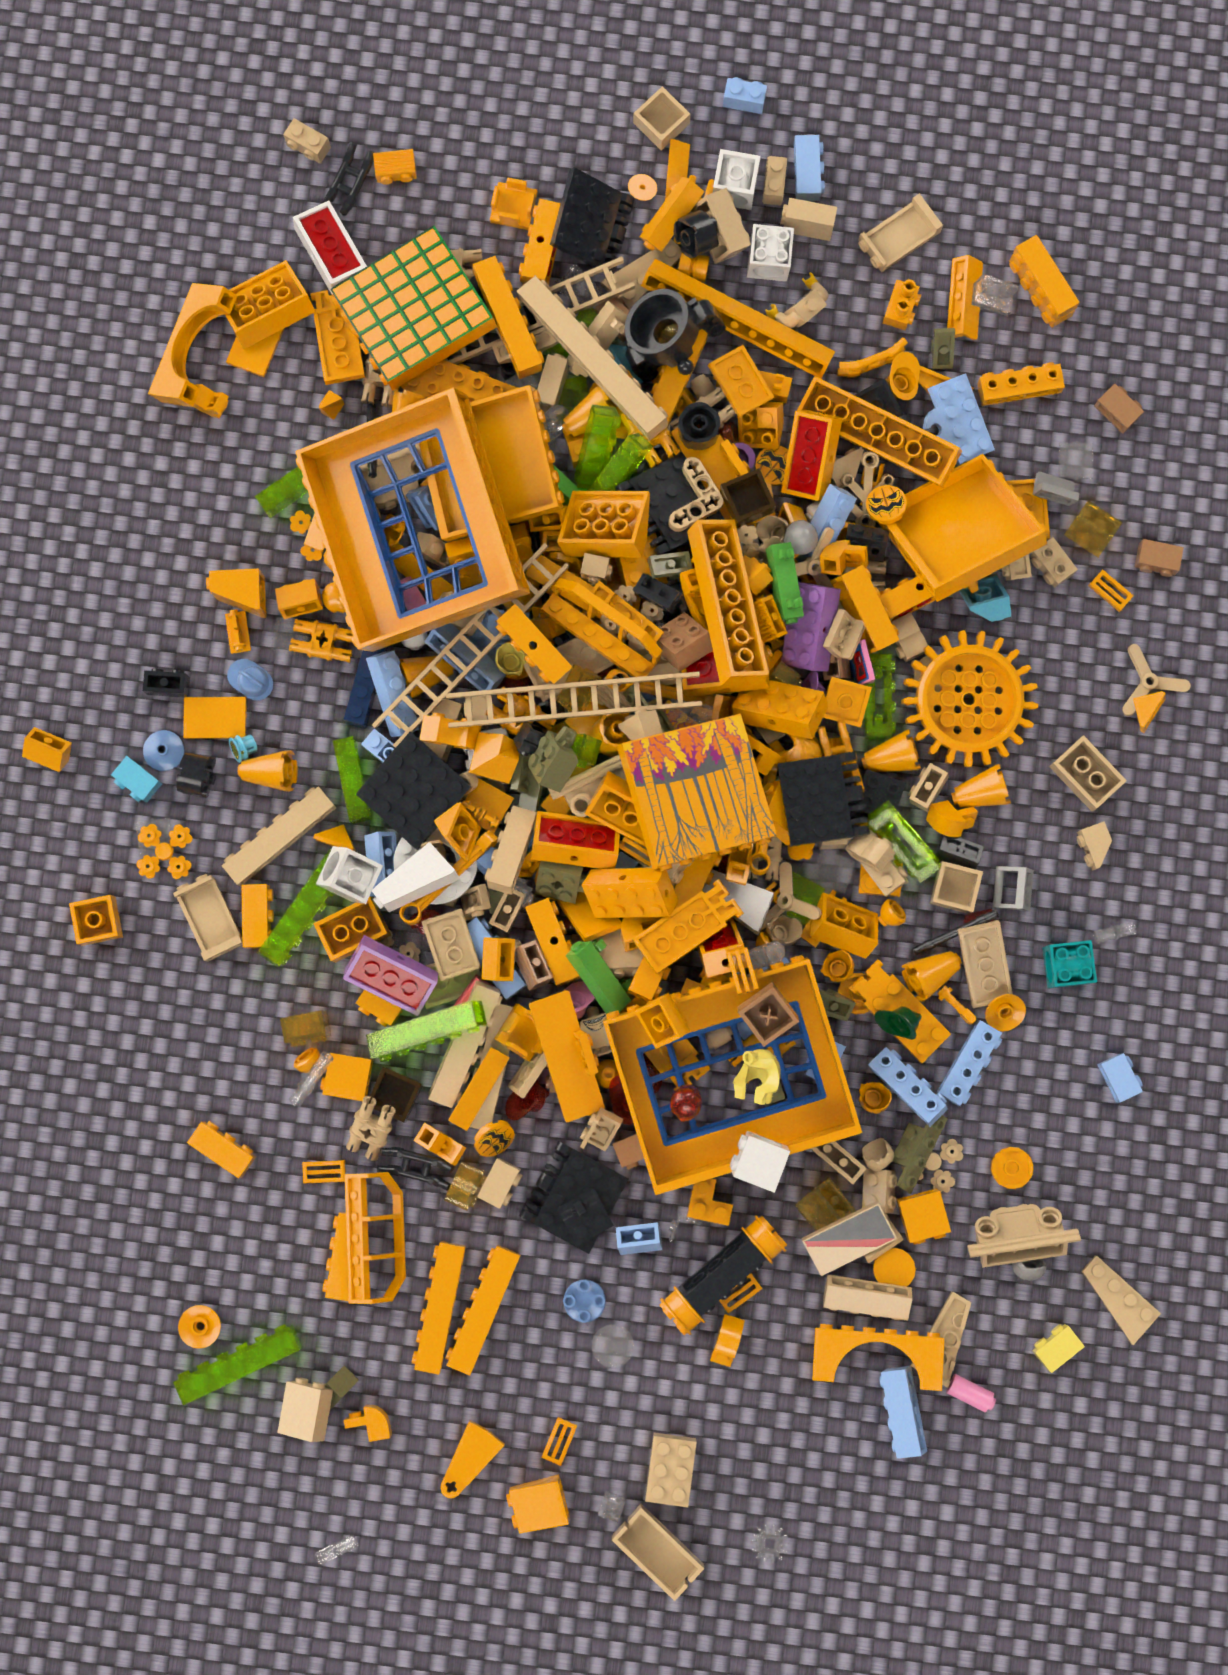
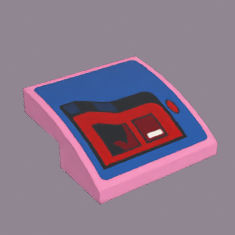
(861, 665)

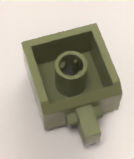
(554, 759)
(560, 881)

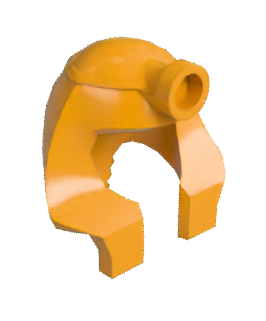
(802, 749)

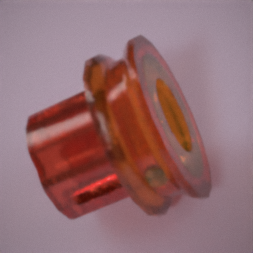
(729, 432)

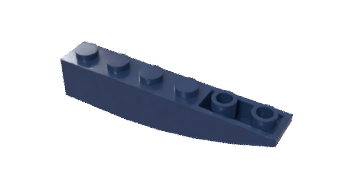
(362, 693)

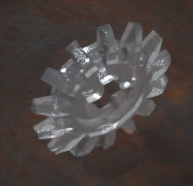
(760, 1543)

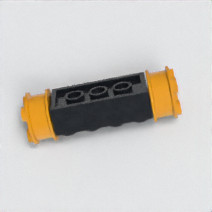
(722, 1274)

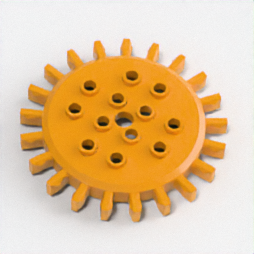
(995, 672)

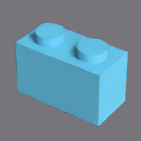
(136, 779)

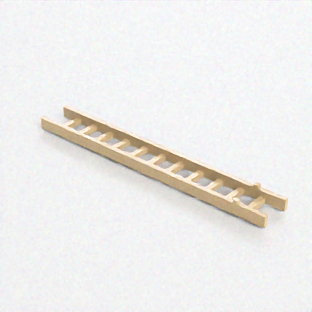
(576, 309)
(480, 655)
(552, 687)

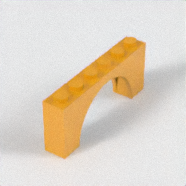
(200, 307)
(834, 1344)

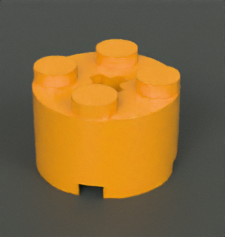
(608, 731)

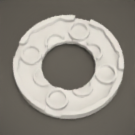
(405, 851)

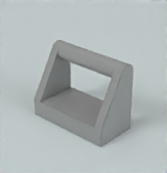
(1023, 891)

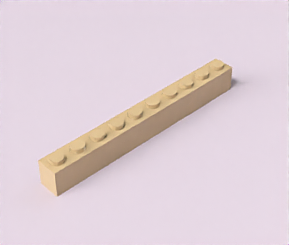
(593, 358)

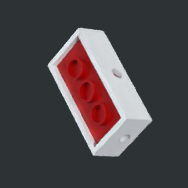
(328, 244)

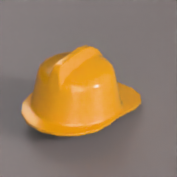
(904, 376)

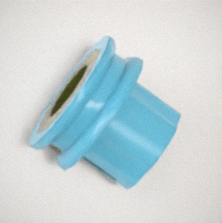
(242, 747)

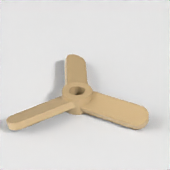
(806, 566)
(1144, 673)
(793, 904)

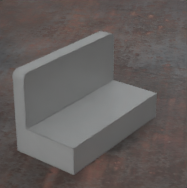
(1055, 489)

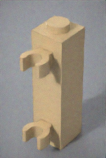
(606, 328)

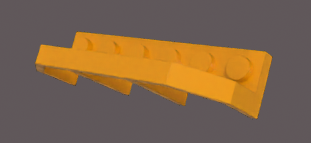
(595, 635)
(357, 1238)

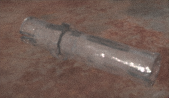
(306, 1085)

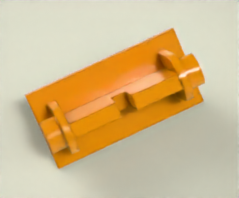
(238, 631)

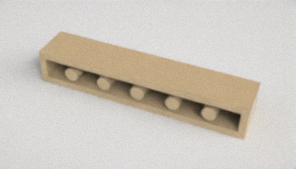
(279, 836)
(462, 1051)
(488, 1109)

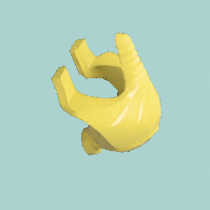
(760, 1065)

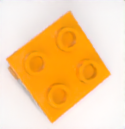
(487, 805)

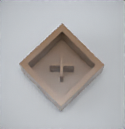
(684, 641)
(768, 1014)

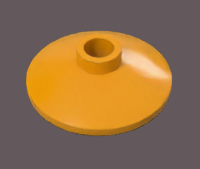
(1010, 1017)
(188, 1326)

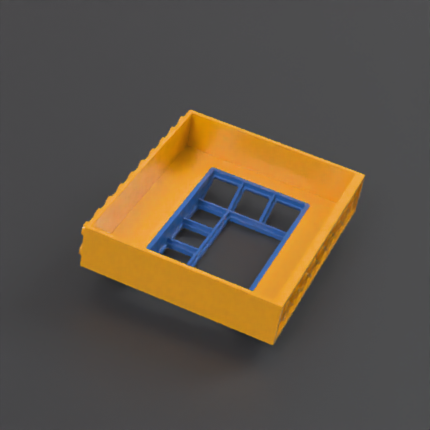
(357, 539)
(709, 1149)

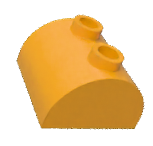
(662, 1020)

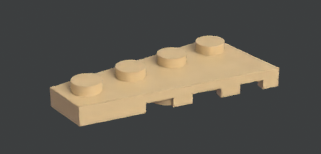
(637, 269)
(1125, 1304)
(950, 1325)

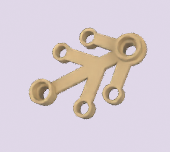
(867, 487)

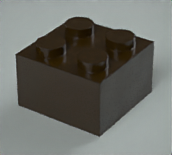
(747, 498)
(396, 1091)

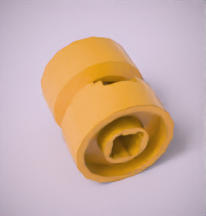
(695, 267)

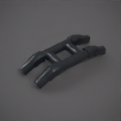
(346, 167)
(427, 1161)

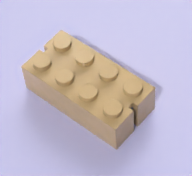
(657, 1552)

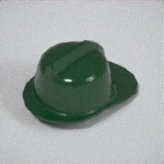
(900, 1022)

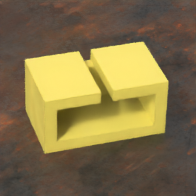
(1057, 1348)

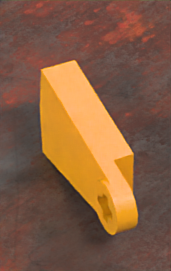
(471, 1456)

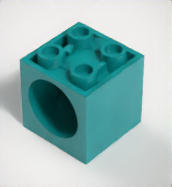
(1069, 964)

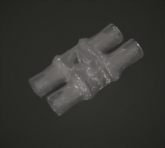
(767, 954)

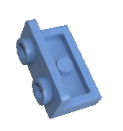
(422, 503)

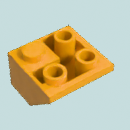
(762, 426)

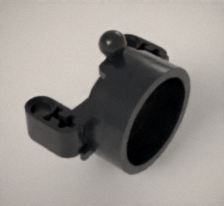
(648, 320)

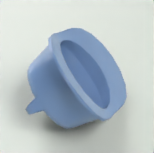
(250, 679)

